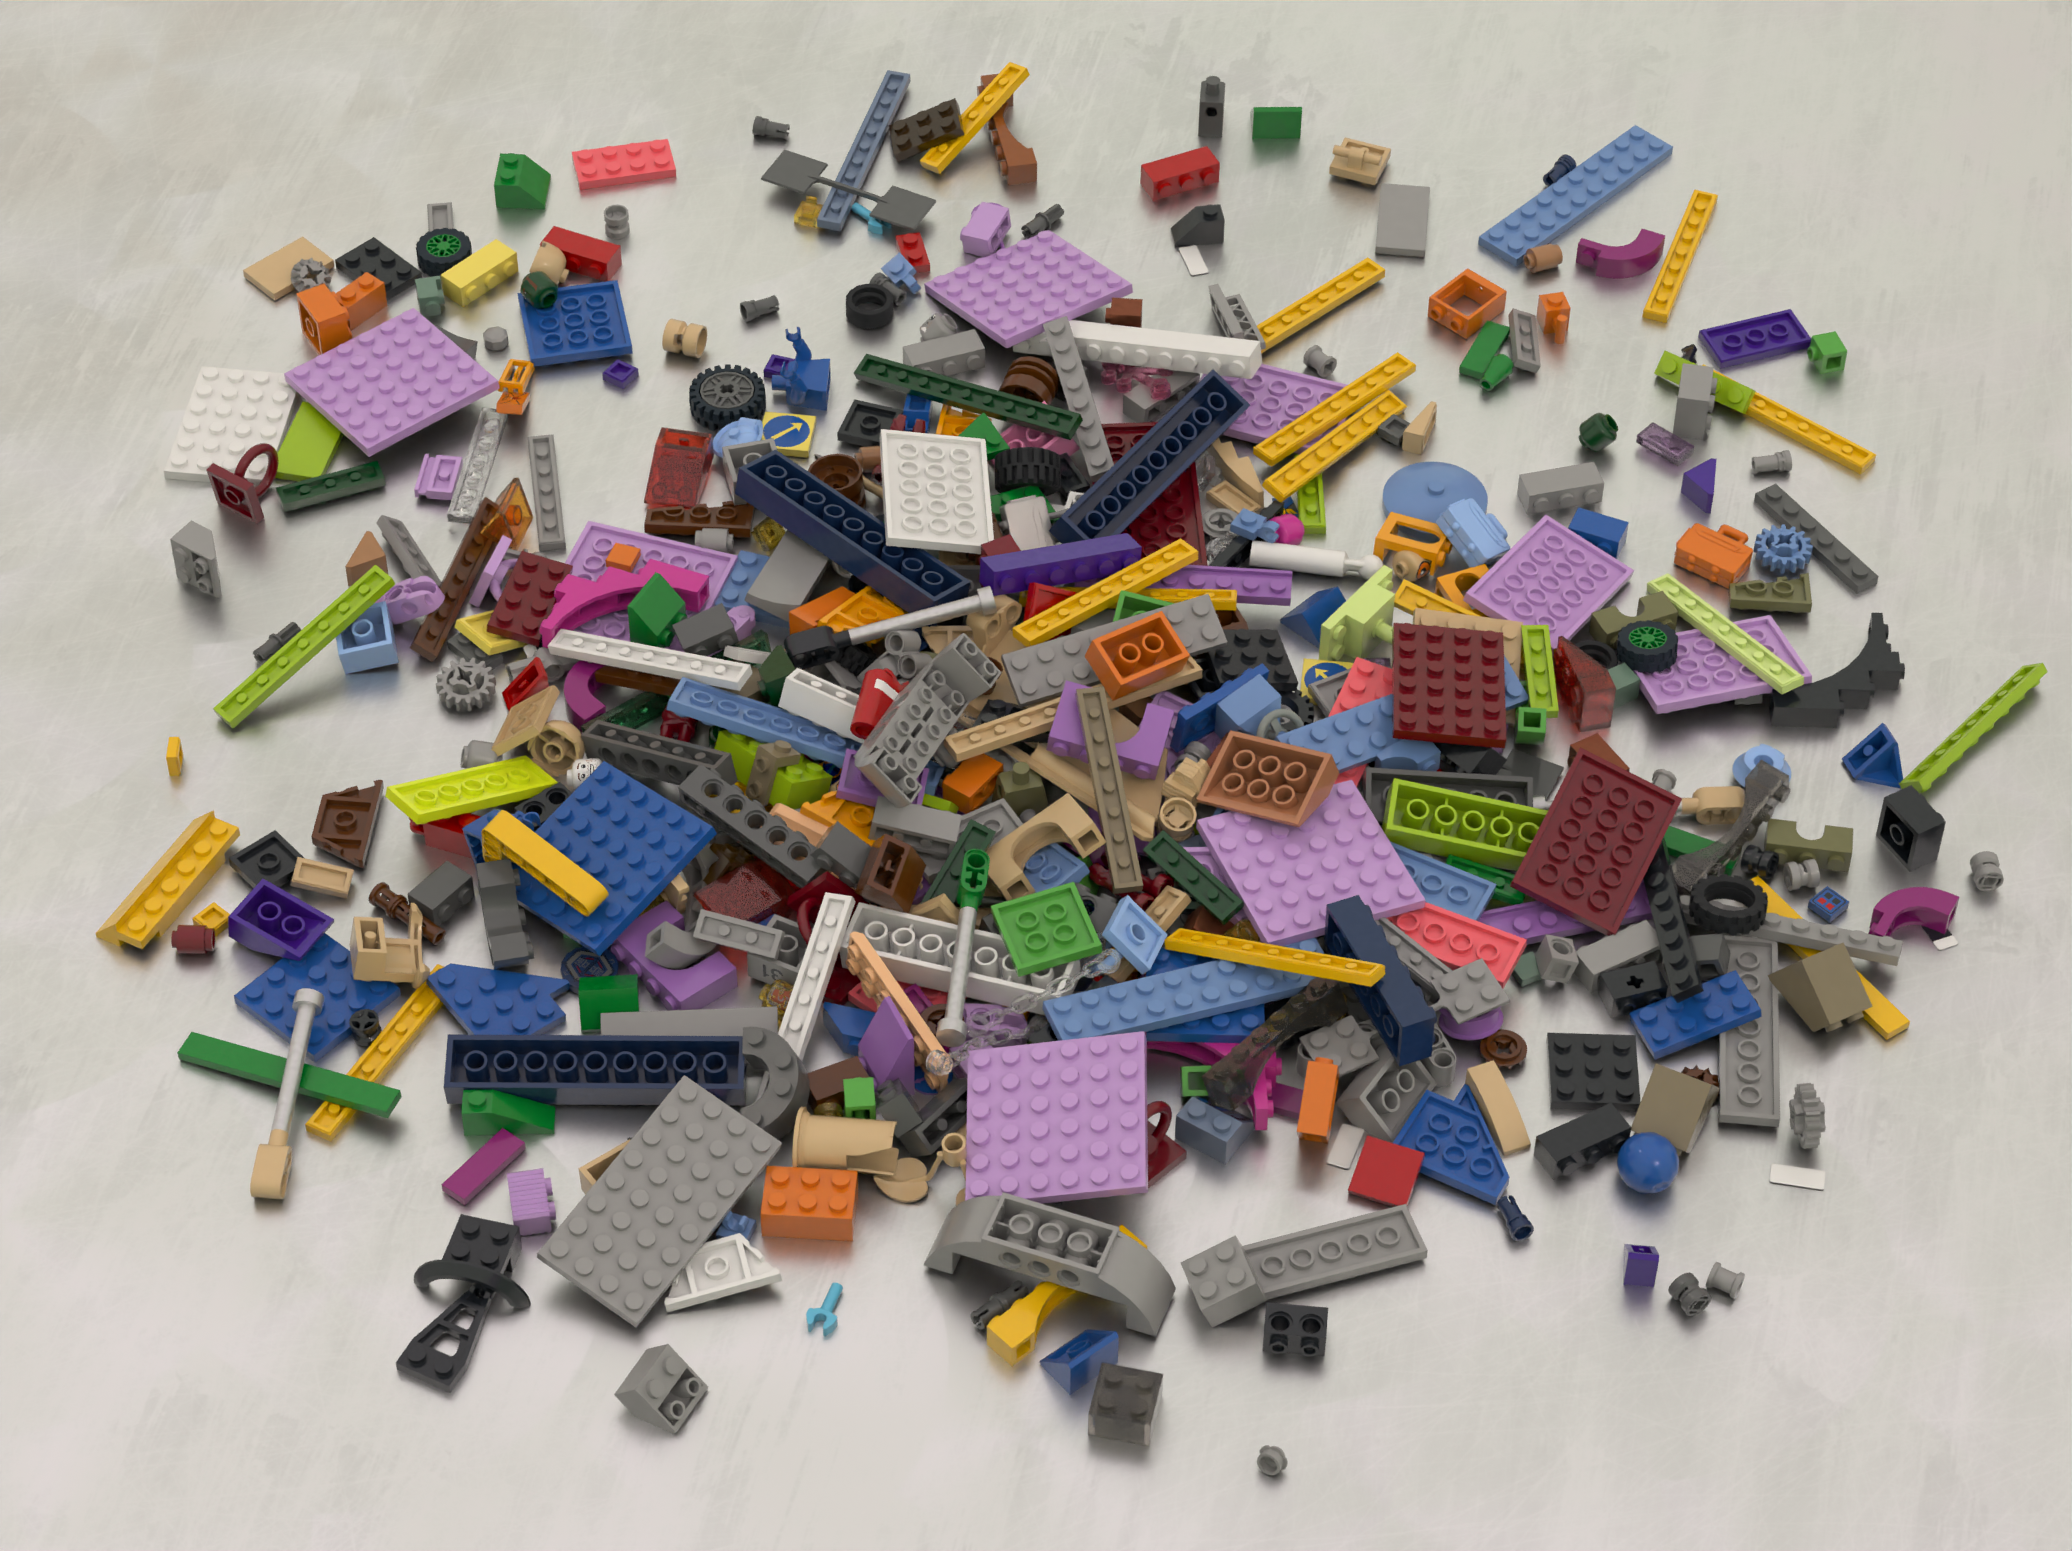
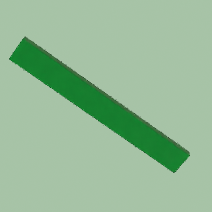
(270, 1069)

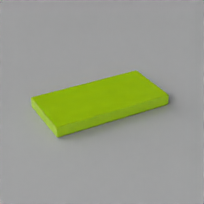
(308, 445)

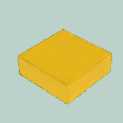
(174, 756)
(213, 917)

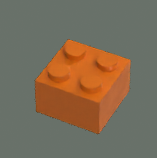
(323, 318)

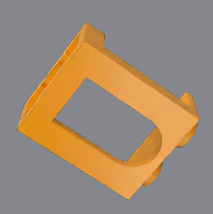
(1388, 539)
(1453, 584)

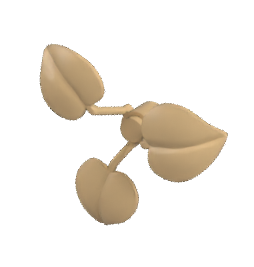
(911, 1174)

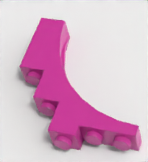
(584, 599)
(1211, 1053)

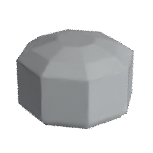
(495, 338)

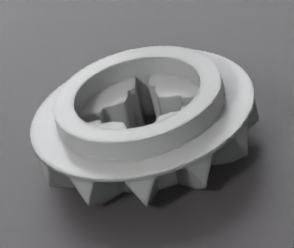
(301, 270)
(1211, 520)

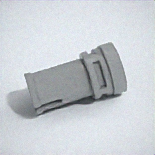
(1779, 461)

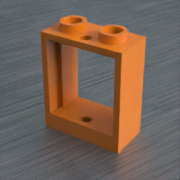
(1468, 284)
(1318, 1100)

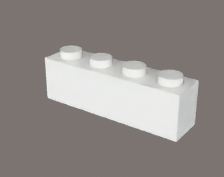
(819, 702)

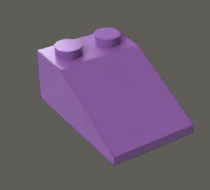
(888, 1048)

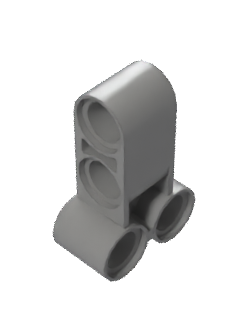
(901, 655)

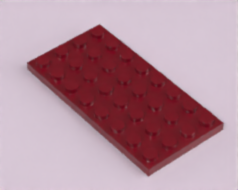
(1174, 513)

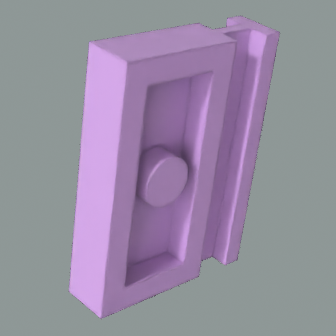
(438, 476)

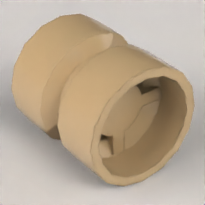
(684, 338)
(1177, 819)

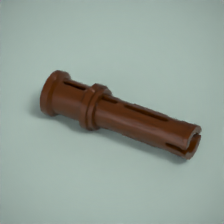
(398, 908)

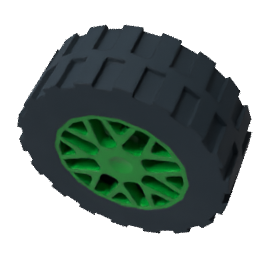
(442, 250)
(1647, 646)

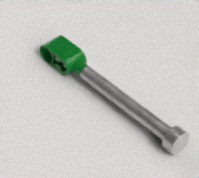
(973, 873)

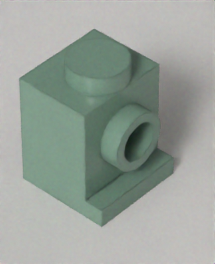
(429, 295)

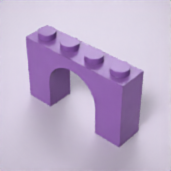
(1136, 756)
(677, 989)

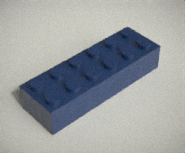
(1394, 1001)

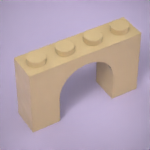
(1057, 823)

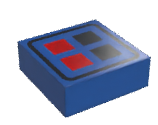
(1828, 904)

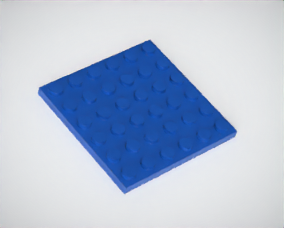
(622, 839)

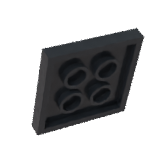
(1248, 650)
(1592, 1071)

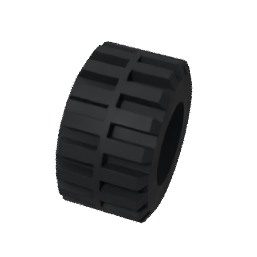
(1028, 467)

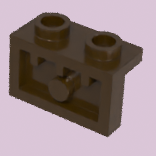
(729, 859)

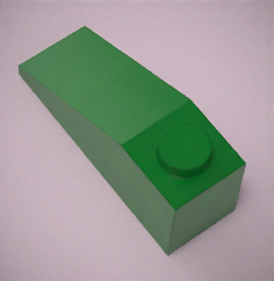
(491, 1110)

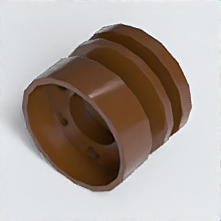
(1031, 380)
(841, 474)

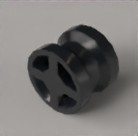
(365, 1026)

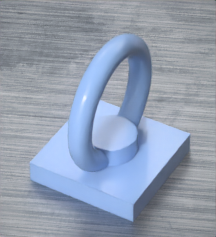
(1132, 936)

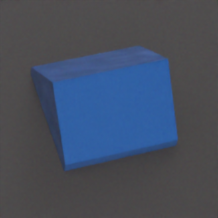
(1312, 613)
(1081, 1358)

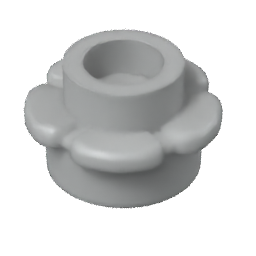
(1271, 1460)

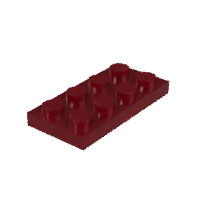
(527, 598)

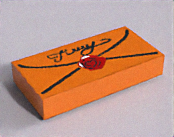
(512, 403)

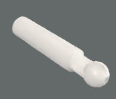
(1311, 560)

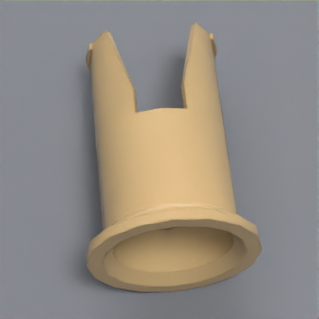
(844, 1144)

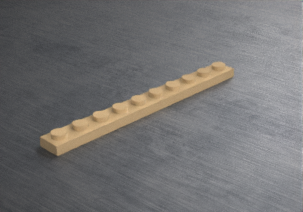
(1041, 717)

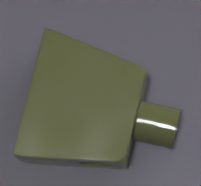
(1021, 789)

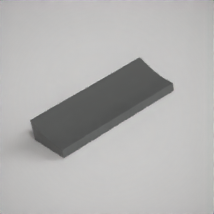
(1499, 787)

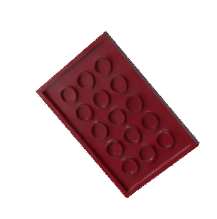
(1448, 685)
(1596, 842)

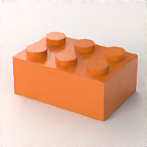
(1137, 655)
(809, 1203)

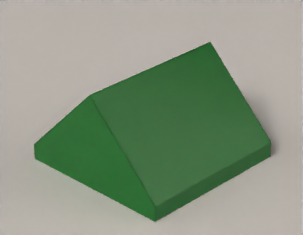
(1276, 122)
(606, 995)

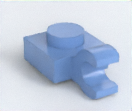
(901, 273)
(1252, 525)

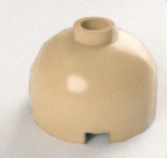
(550, 261)
(557, 747)

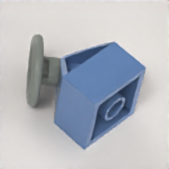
(1253, 711)

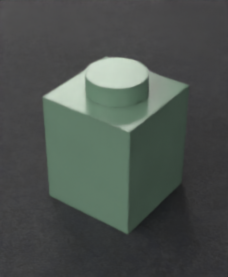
(1626, 684)

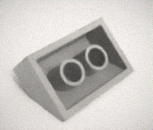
(1385, 1095)

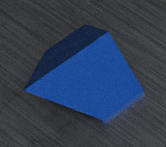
(1876, 759)

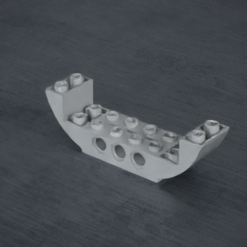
(922, 719)
(1059, 1250)

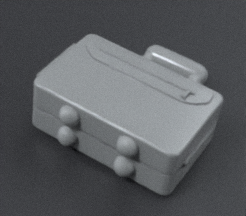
(1029, 522)

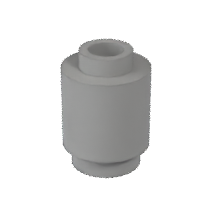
(715, 539)

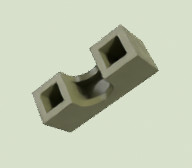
(1608, 622)
(1830, 851)

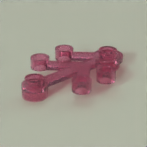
(1159, 387)

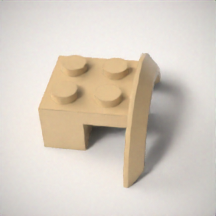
(388, 958)

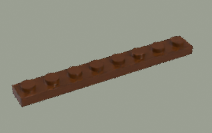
(455, 585)

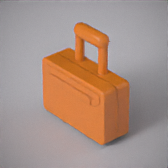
(1714, 553)

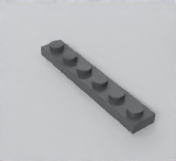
(1825, 545)

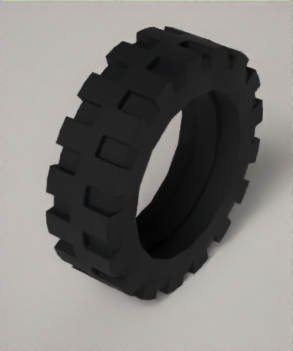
(1726, 920)

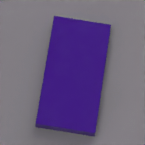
(1755, 338)

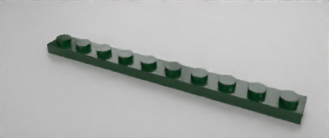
(968, 396)

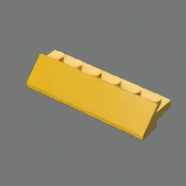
(171, 883)

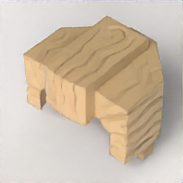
(1186, 781)

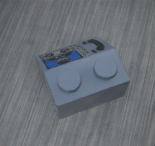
(1212, 1128)

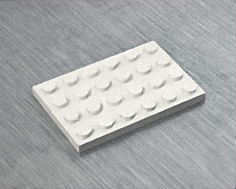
(226, 418)
(935, 491)

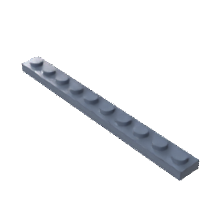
(864, 149)

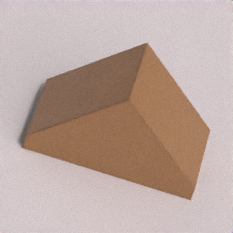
(364, 558)

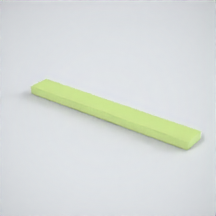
(1728, 635)

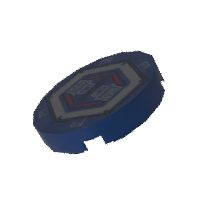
(585, 963)

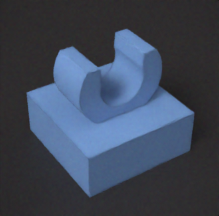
(736, 1224)

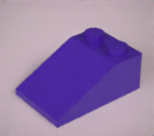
(277, 922)

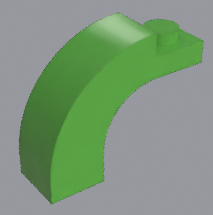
(1529, 724)

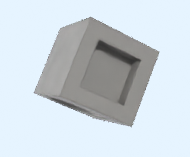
(1556, 958)

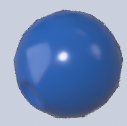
(1648, 1163)

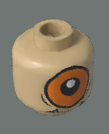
(1410, 566)

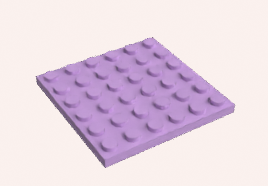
(1026, 287)
(391, 381)
(598, 540)
(1296, 871)
(1058, 1119)

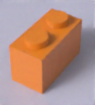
(362, 299)
(972, 782)

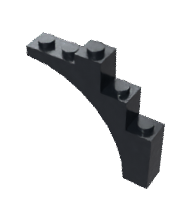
(1824, 701)

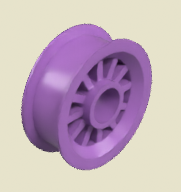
(1473, 1029)

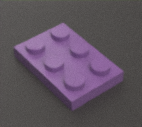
(857, 788)

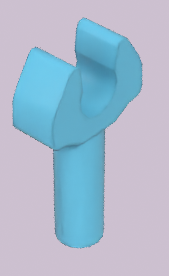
(874, 224)
(825, 1312)

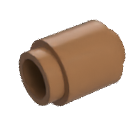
(1543, 257)
(868, 458)

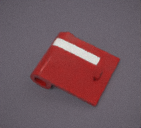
(873, 701)

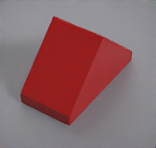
(526, 684)

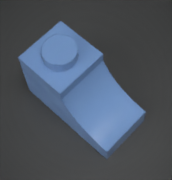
(1409, 756)

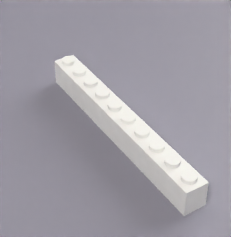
(1157, 349)

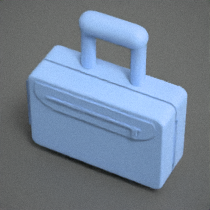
(1473, 533)

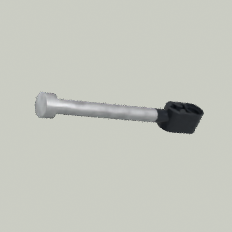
(822, 644)

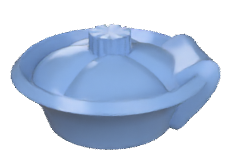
(737, 432)
(1747, 761)

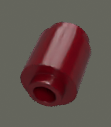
(193, 939)

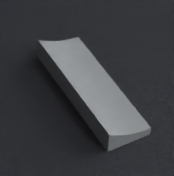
(788, 577)
(690, 1022)

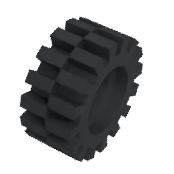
(856, 657)

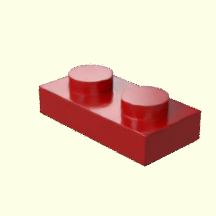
(913, 250)

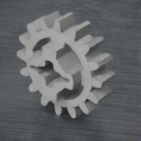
(466, 684)
(1807, 1115)

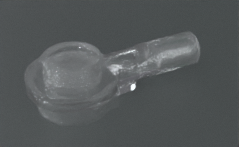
(1218, 545)

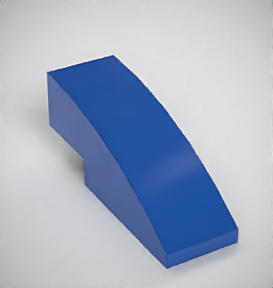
(917, 408)

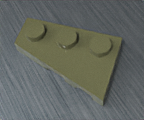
(1774, 596)

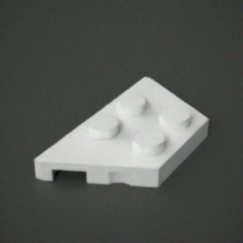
(720, 1270)

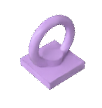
(494, 573)

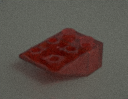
(679, 468)
(1583, 687)
(748, 893)

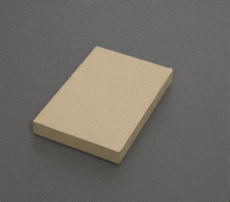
(274, 272)
(525, 720)

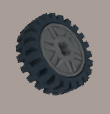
(726, 396)

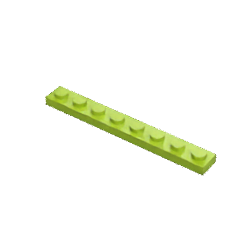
(304, 646)
(1973, 727)

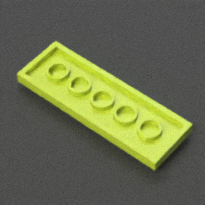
(469, 789)

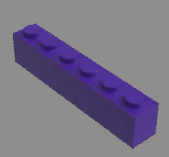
(1059, 563)

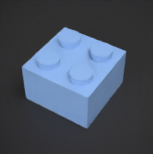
(368, 641)

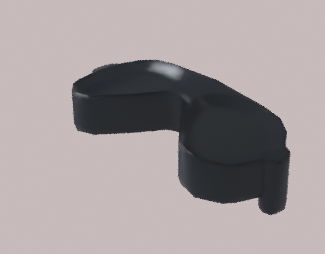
(1689, 352)

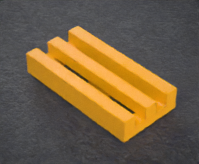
(515, 383)

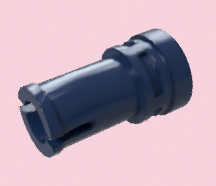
(1561, 168)
(1517, 1223)

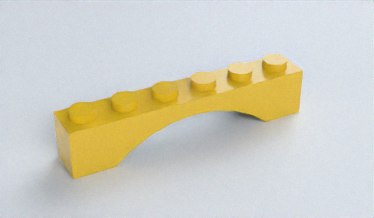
(1016, 1330)

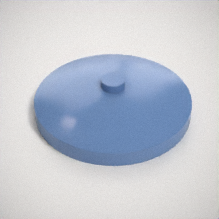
(1426, 491)

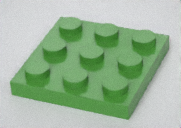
(1046, 929)

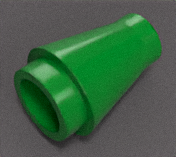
(1497, 370)

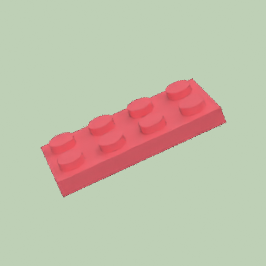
(623, 164)

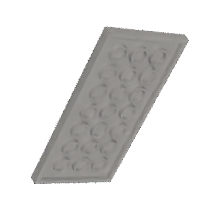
(659, 1201)

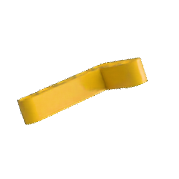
(511, 839)

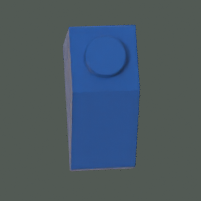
(846, 1025)

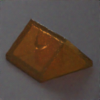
(509, 516)

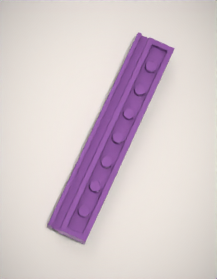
(1252, 585)
(1537, 919)

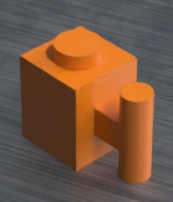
(1553, 315)

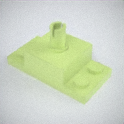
(1361, 621)

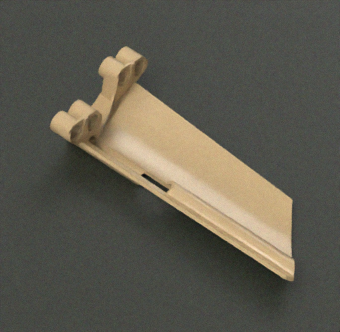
(1143, 796)

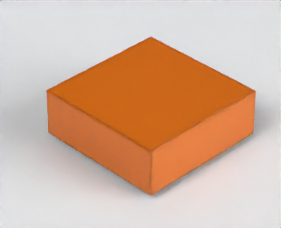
(623, 557)

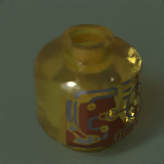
(776, 995)

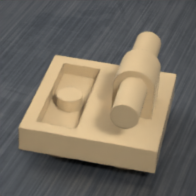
(1359, 161)

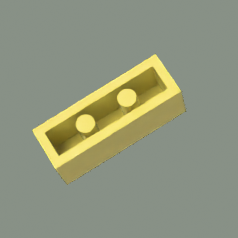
(479, 273)

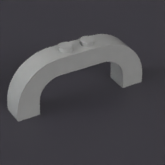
(671, 945)

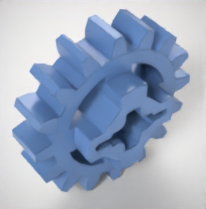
(1783, 548)

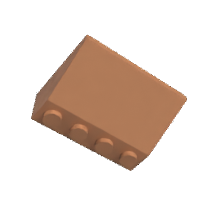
(1268, 779)

